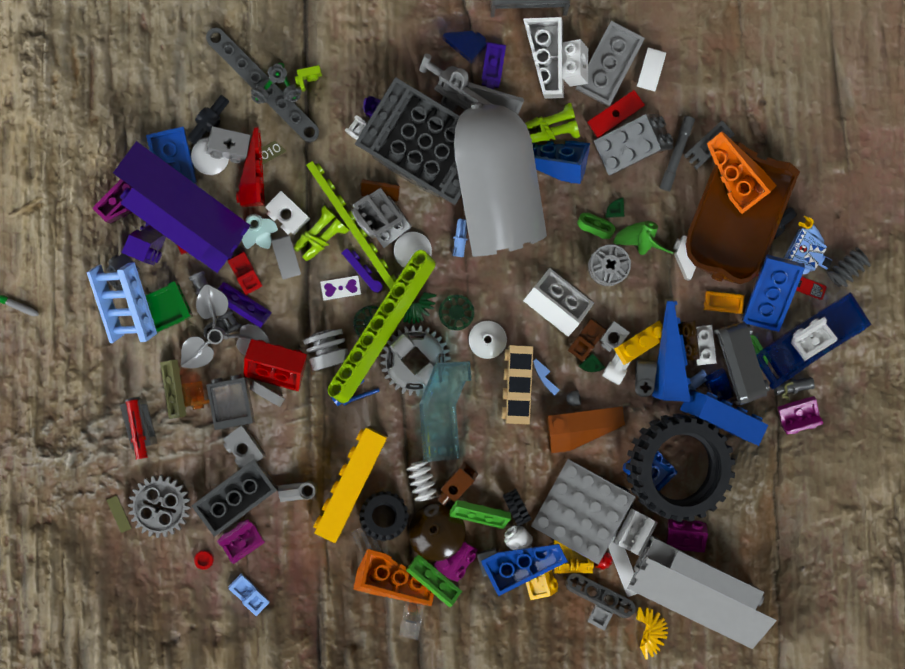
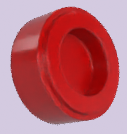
(204, 559)

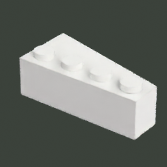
(546, 45)

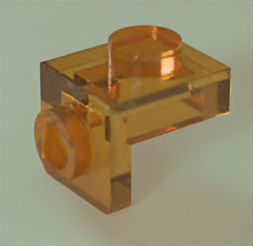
(194, 395)

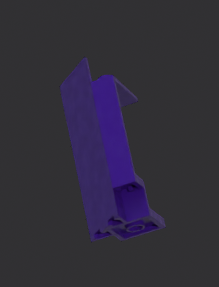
(179, 208)

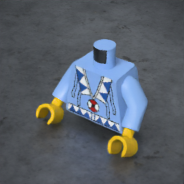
(808, 247)

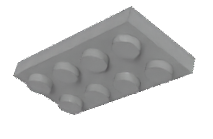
(610, 63)

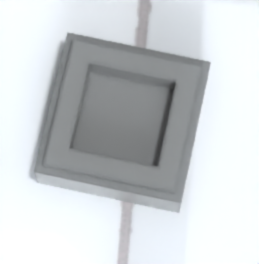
(600, 617)

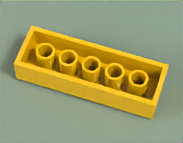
(350, 485)

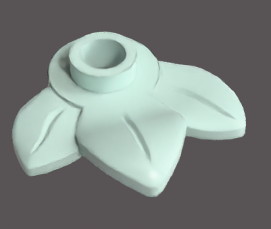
(260, 234)

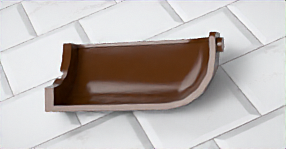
(733, 243)

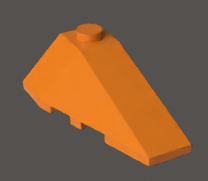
(742, 175)
(387, 578)

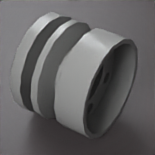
(598, 262)
(326, 349)

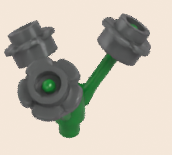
(276, 74)

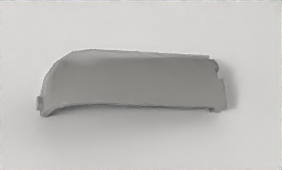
(497, 180)

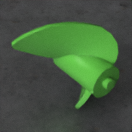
(642, 235)

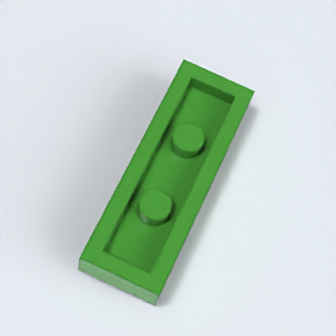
(480, 514)
(434, 580)

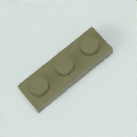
(173, 389)

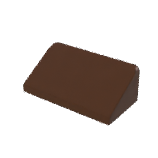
(369, 187)

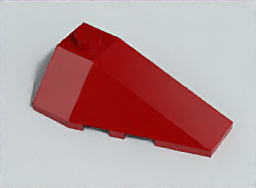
(251, 185)

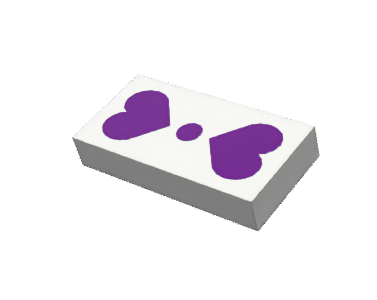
(340, 288)

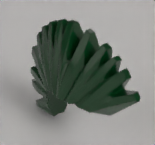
(417, 308)

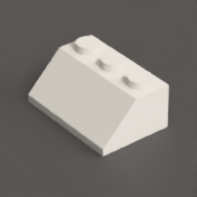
(558, 302)

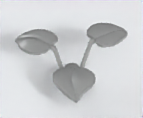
(210, 304)

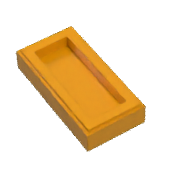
(724, 302)

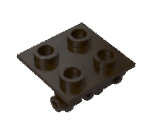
(689, 333)

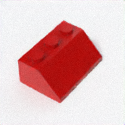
(274, 364)

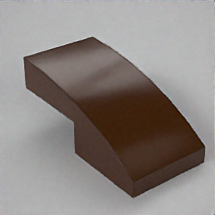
(587, 339)

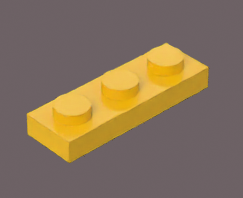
(640, 343)

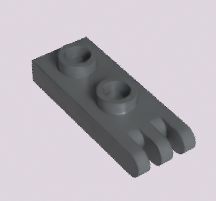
(701, 151)

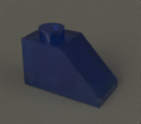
(466, 43)

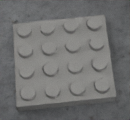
(583, 511)

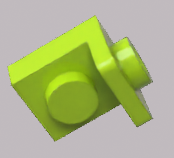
(309, 73)

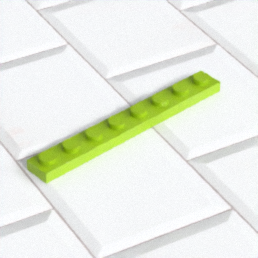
(349, 220)

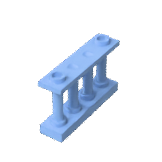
(135, 298)

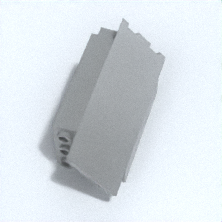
(700, 593)

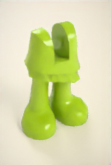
(546, 133)
(319, 243)

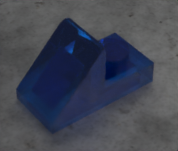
(719, 385)

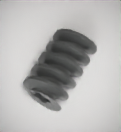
(848, 268)

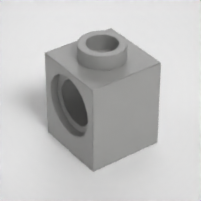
(621, 333)

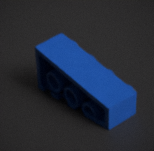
(725, 417)

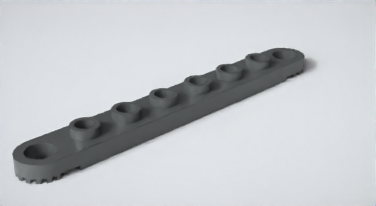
(256, 77)

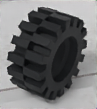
(516, 507)

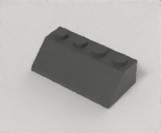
(235, 497)

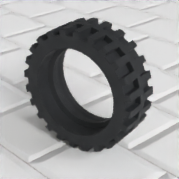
(716, 479)

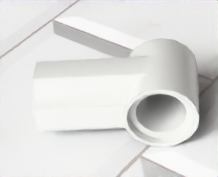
(615, 370)

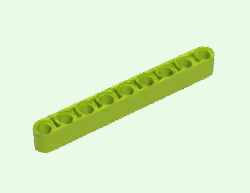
(381, 326)

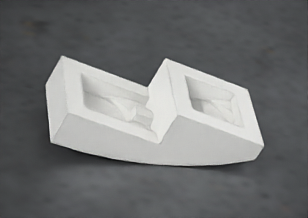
(651, 69)

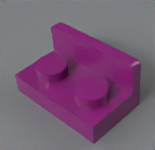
(687, 535)

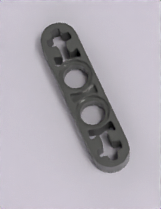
(601, 593)

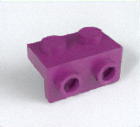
(799, 415)
(241, 540)
(456, 566)

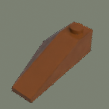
(577, 428)

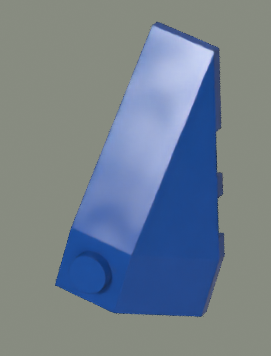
(519, 566)

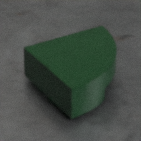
(615, 209)
(591, 364)

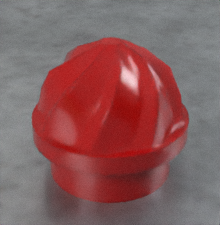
(605, 562)

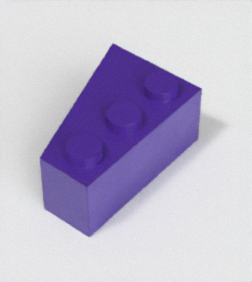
(145, 244)

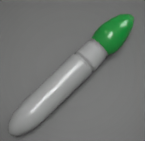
(18, 306)

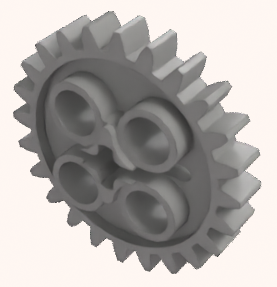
(164, 489)

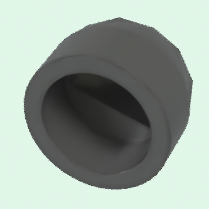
(573, 398)

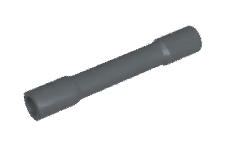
(670, 173)

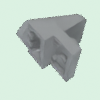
(375, 213)

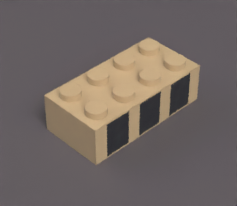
(518, 384)

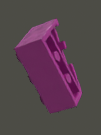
(110, 205)

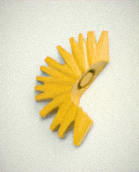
(652, 631)

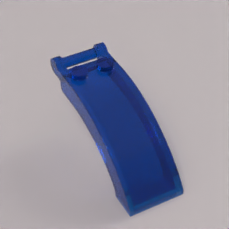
(843, 318)

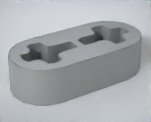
(267, 393)

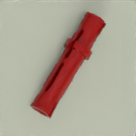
(140, 452)

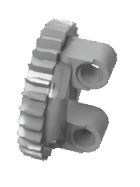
(401, 347)

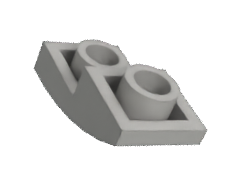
(286, 257)

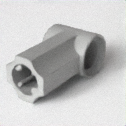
(295, 491)

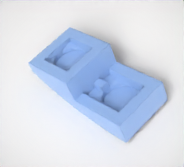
(542, 372)
(248, 594)

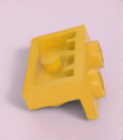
(542, 586)

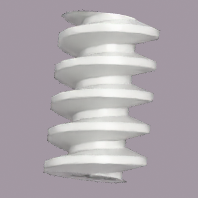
(421, 481)

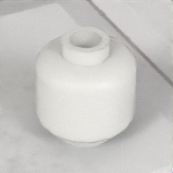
(518, 538)

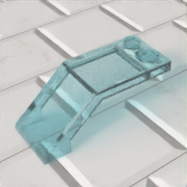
(439, 410)

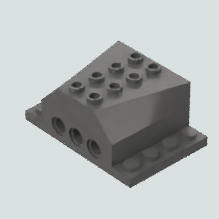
(414, 140)

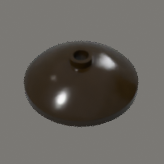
(445, 541)

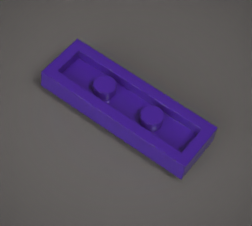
(245, 306)

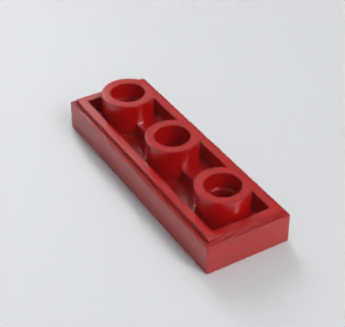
(624, 107)

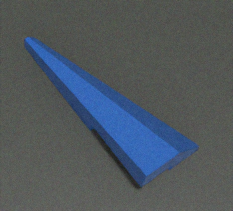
(671, 377)

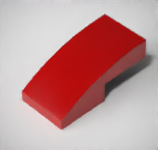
(245, 273)

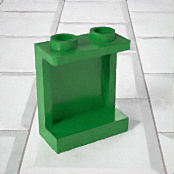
(168, 306)

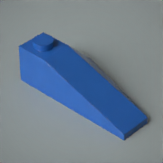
(562, 161)

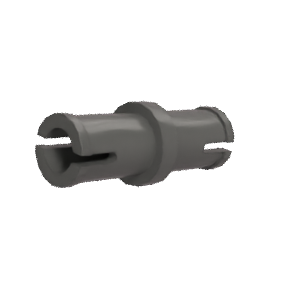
(798, 385)

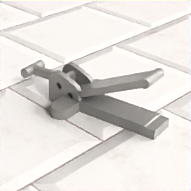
(459, 91)

